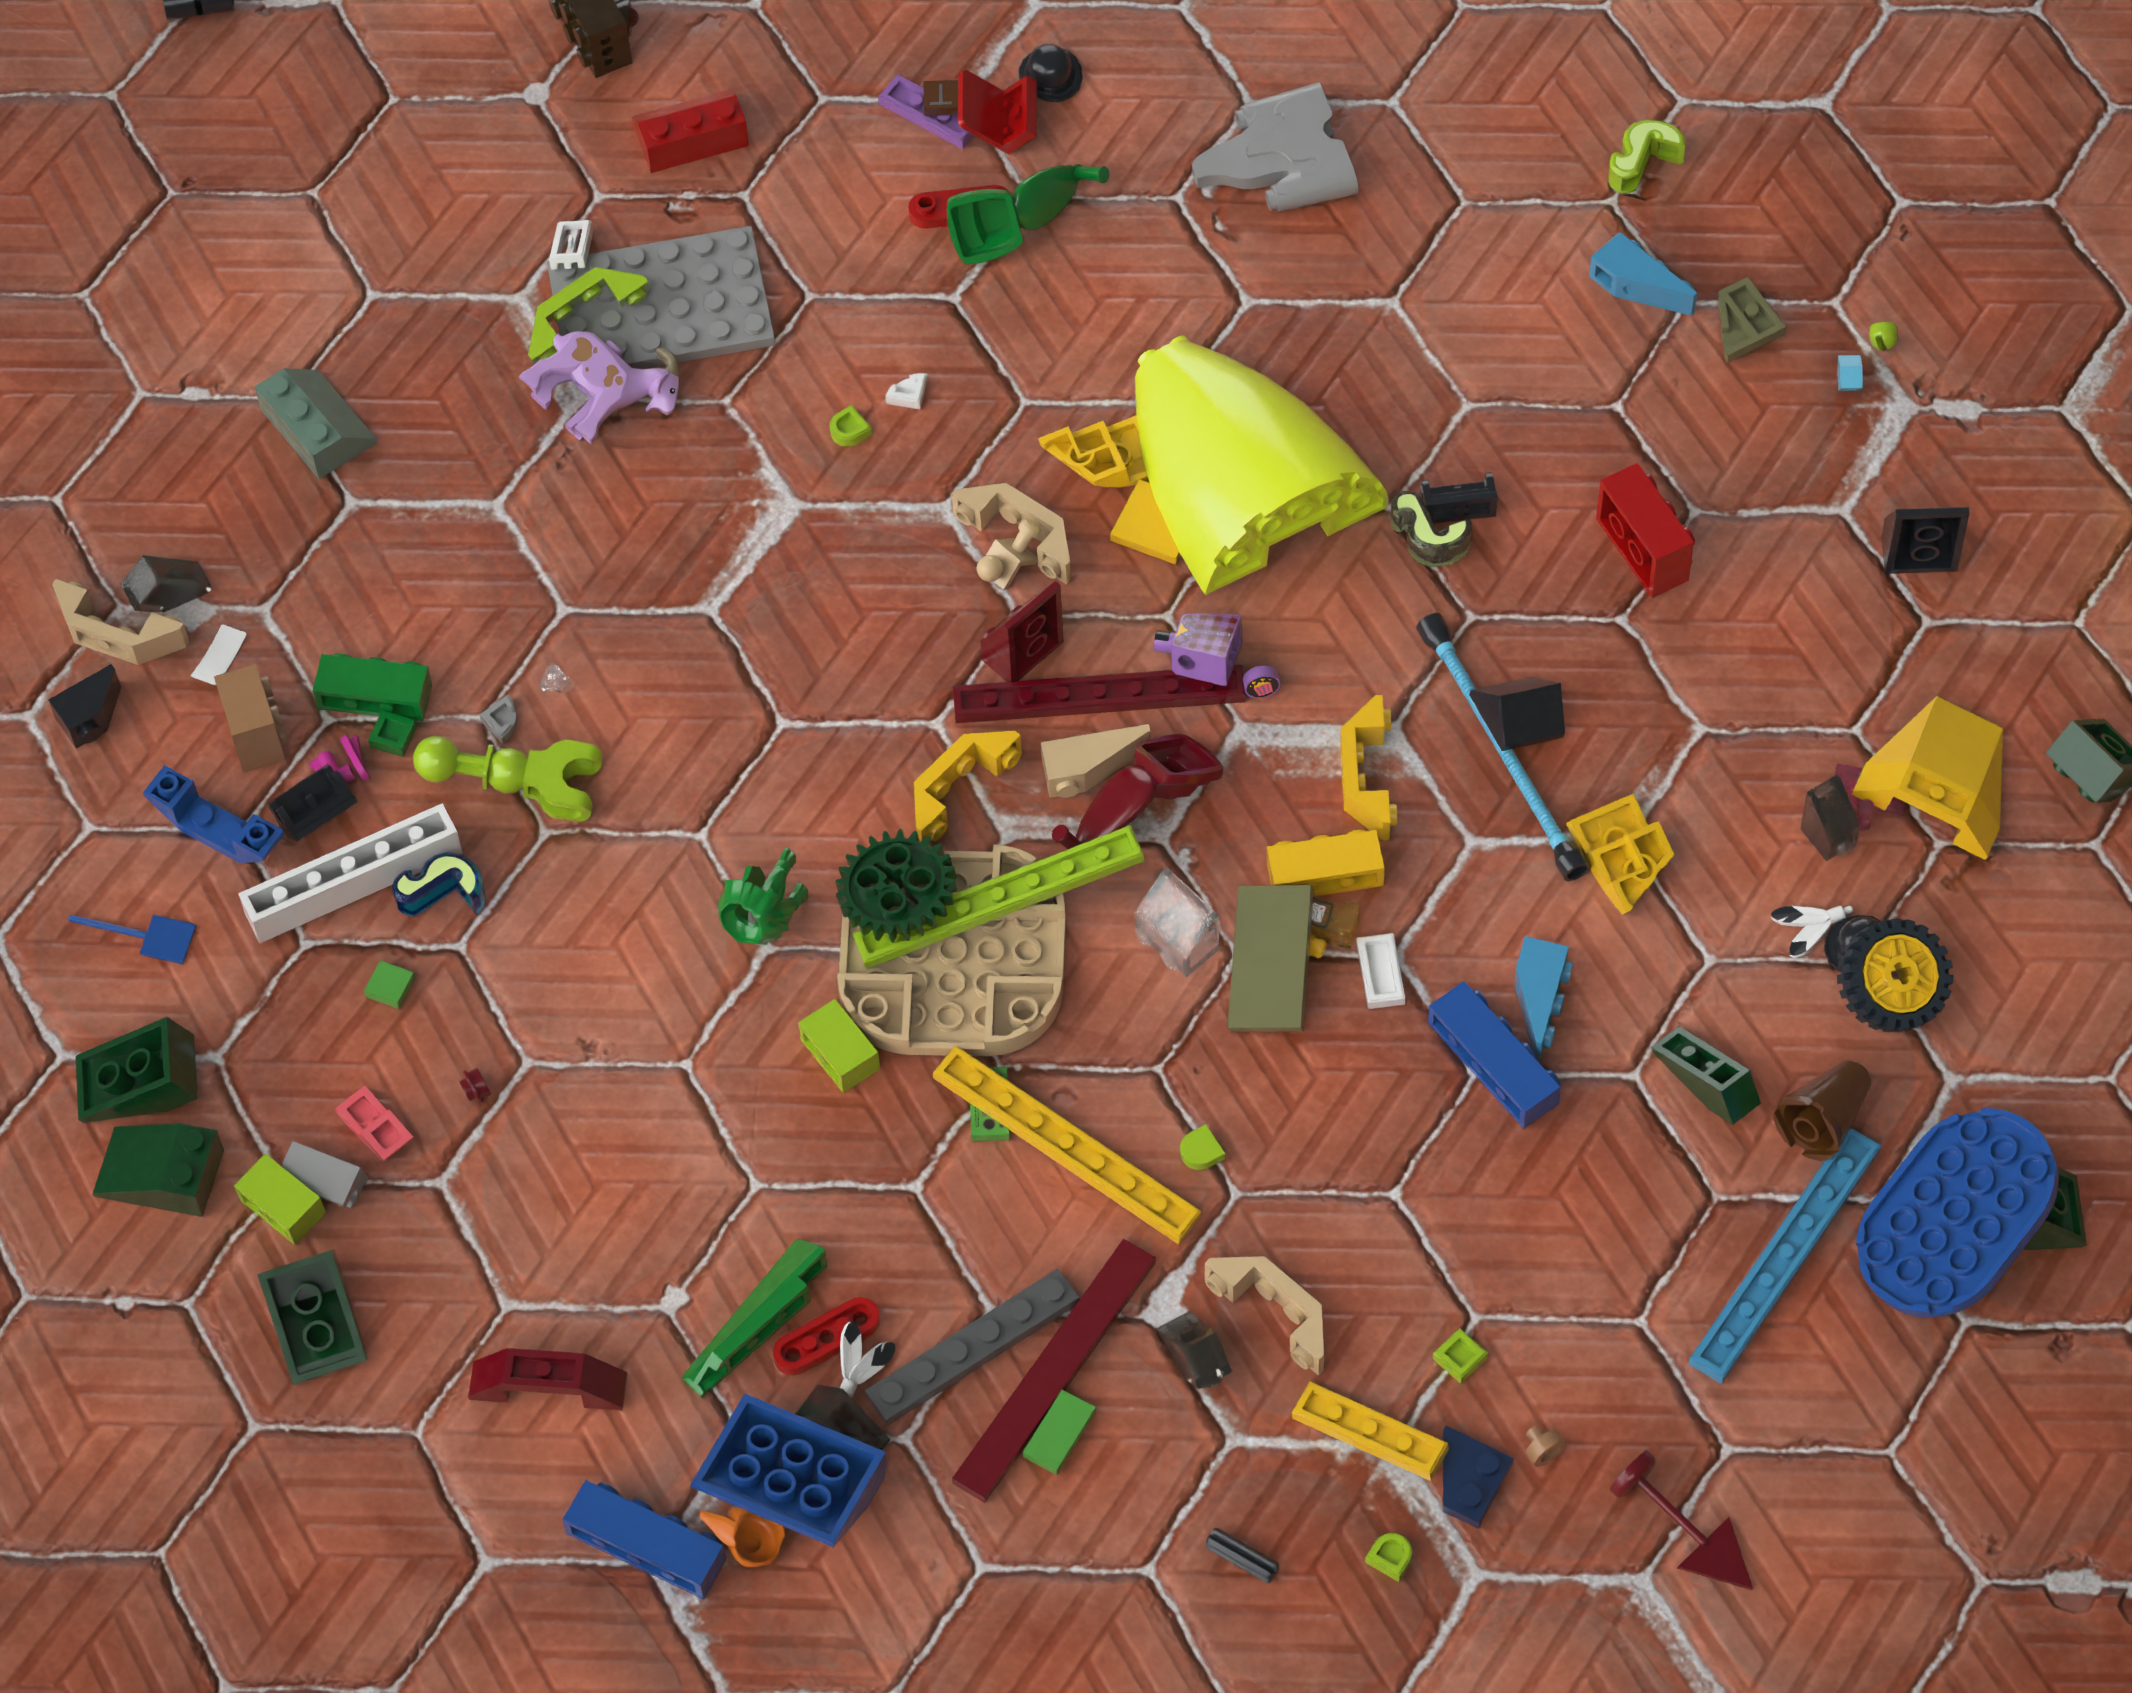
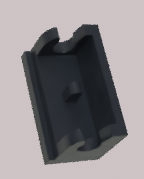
(1461, 500)
(311, 803)

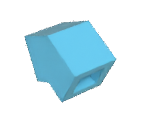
(1849, 373)

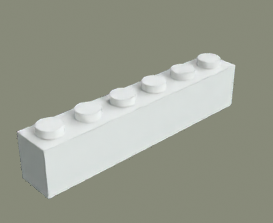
(348, 873)

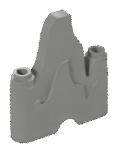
(1284, 148)

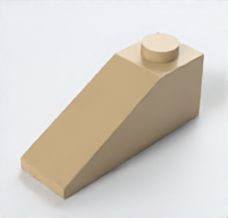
(1085, 760)

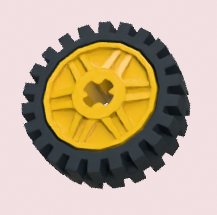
(1921, 970)

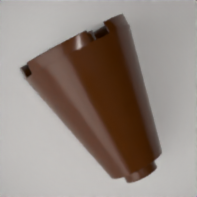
(1823, 1110)

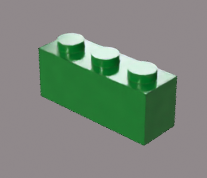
(372, 686)

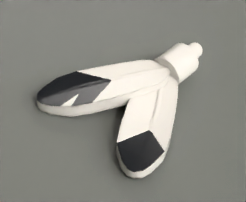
(1815, 924)
(858, 1369)

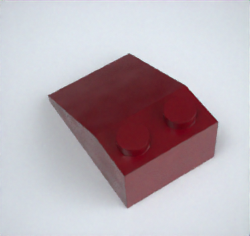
(1025, 636)

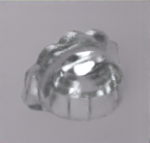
(555, 679)

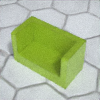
(839, 1045)
(280, 1199)

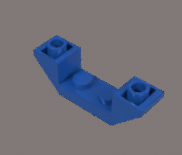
(204, 821)

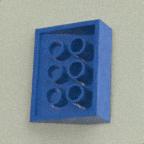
(791, 1471)

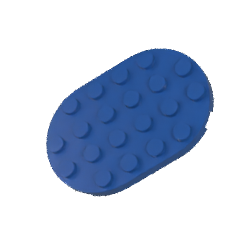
(1957, 1212)

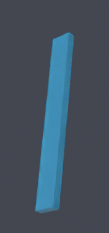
(1783, 1257)

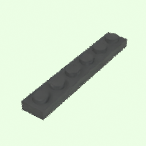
(972, 1347)

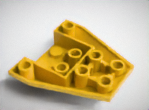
(1946, 767)

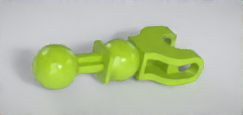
(510, 770)

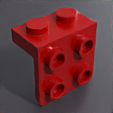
(997, 115)

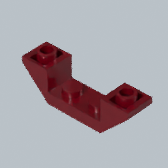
(548, 1372)

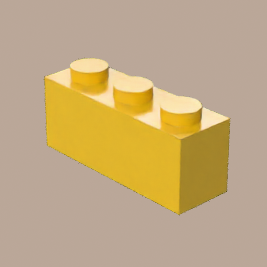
(1328, 862)

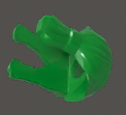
(762, 900)

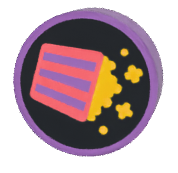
(1261, 681)

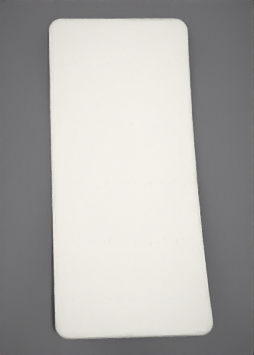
(220, 654)

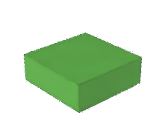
(389, 984)

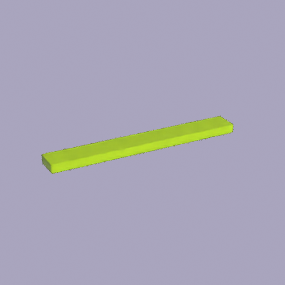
(1013, 892)

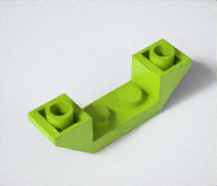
(624, 286)

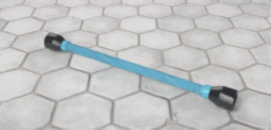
(1568, 857)

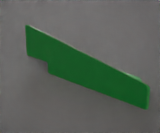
(760, 1316)

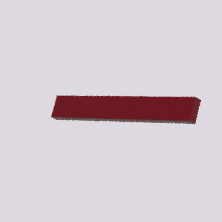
(1091, 695)
(1053, 1370)

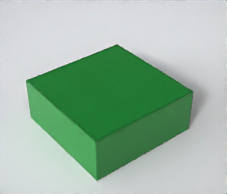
(392, 733)

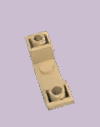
(980, 505)
(156, 639)
(1236, 1274)

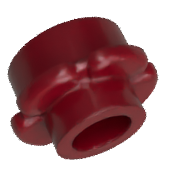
(474, 1085)

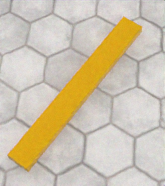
(1067, 1144)

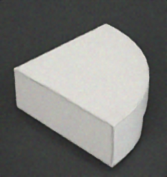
(908, 392)

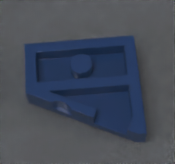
(1471, 1476)

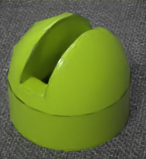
(1883, 334)

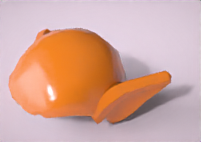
(747, 1536)

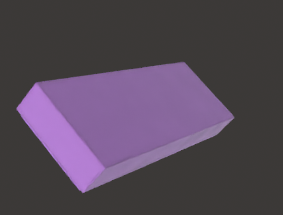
(908, 102)

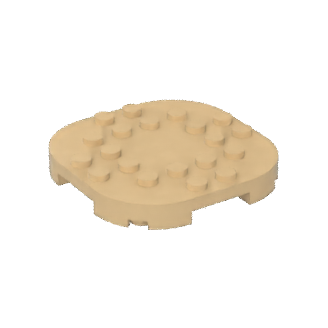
(973, 990)

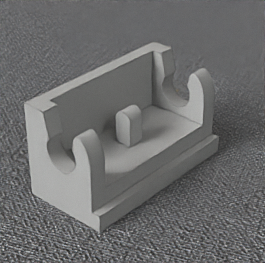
(325, 1174)

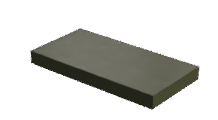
(1270, 958)

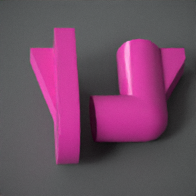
(354, 752)

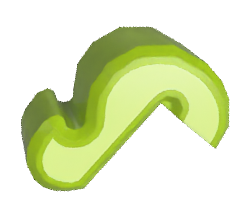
(1638, 143)

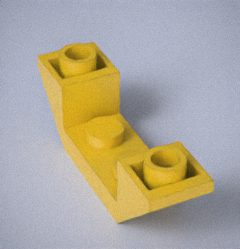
(990, 749)
(1367, 807)

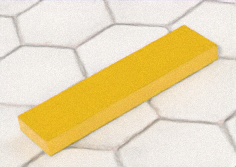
(1370, 1431)

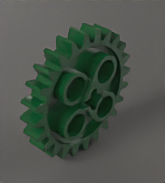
(871, 905)

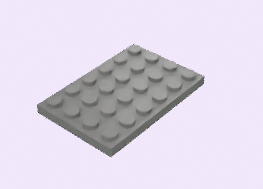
(699, 304)

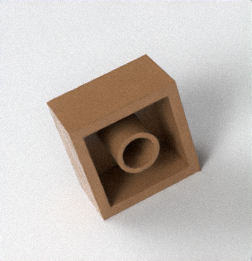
(252, 717)

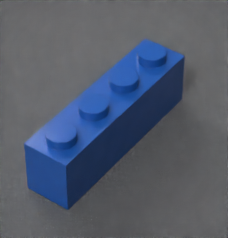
(1494, 1054)
(645, 1538)

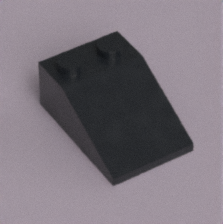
(1924, 539)

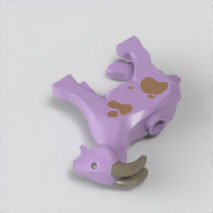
(603, 377)

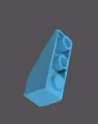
(1637, 277)
(1537, 983)

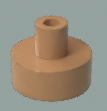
(1544, 1445)

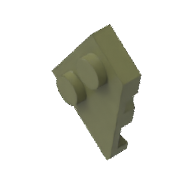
(1746, 320)

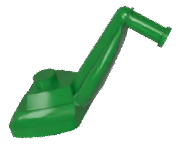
(990, 221)

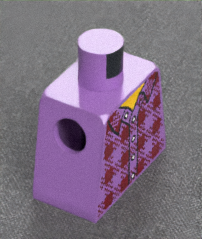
(1203, 646)

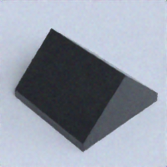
(1521, 711)

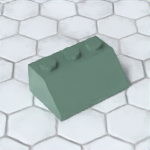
(313, 419)

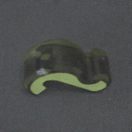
(1423, 540)

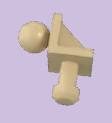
(1008, 556)

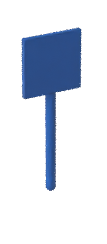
(164, 939)

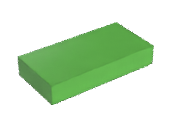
(1059, 1432)

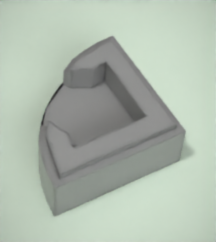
(501, 718)

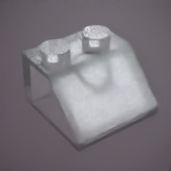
(1177, 924)

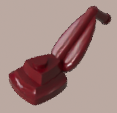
(1164, 769)

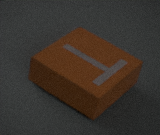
(941, 97)

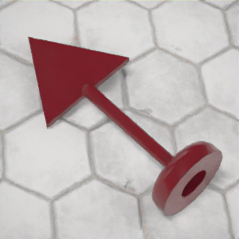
(1717, 1554)

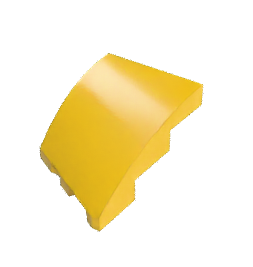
(1101, 453)
(1621, 849)

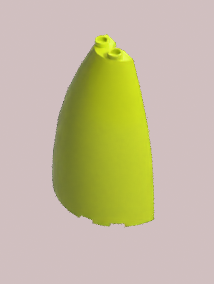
(1240, 462)

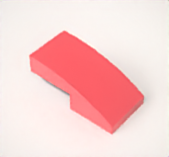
(373, 1124)

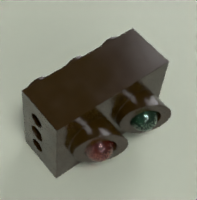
(599, 31)

